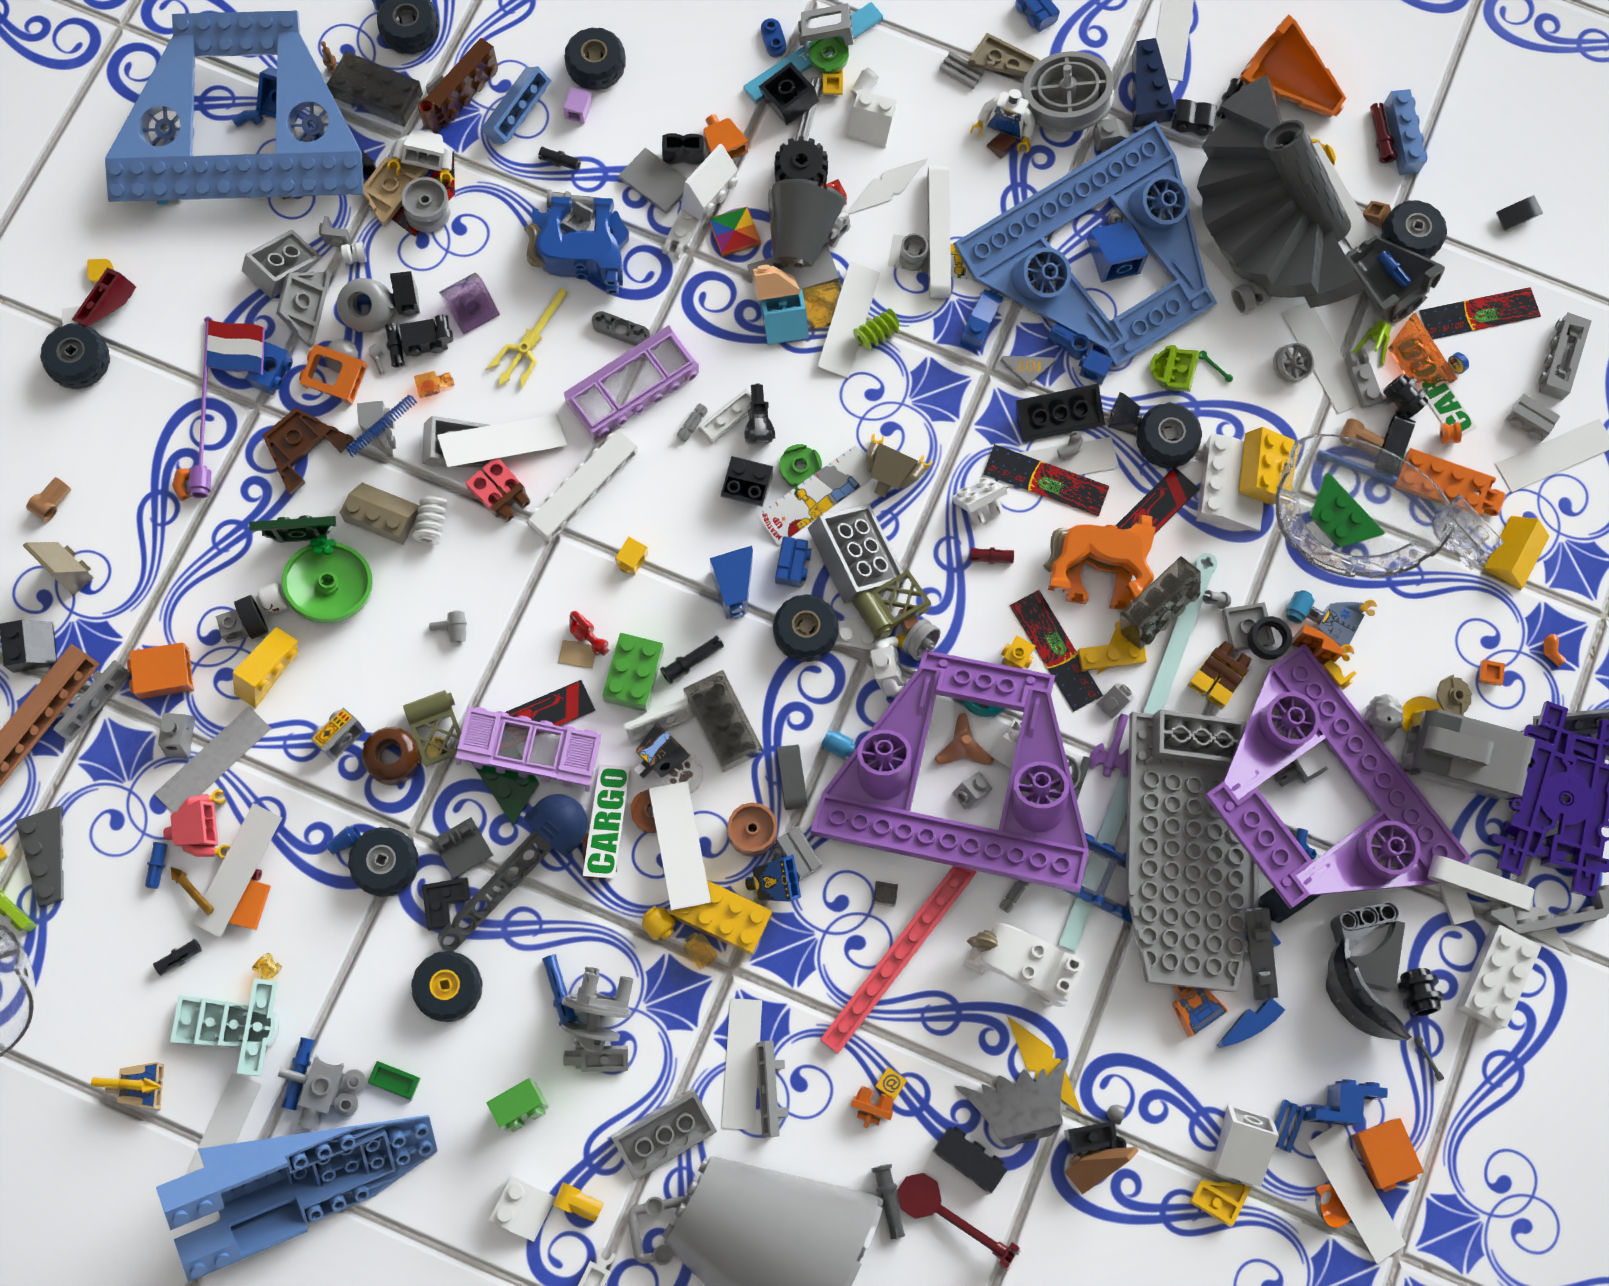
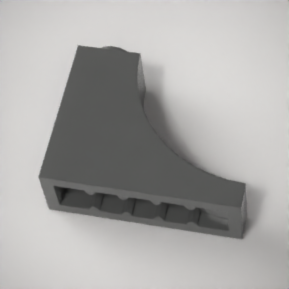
(1381, 966)

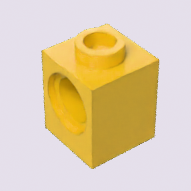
(631, 556)

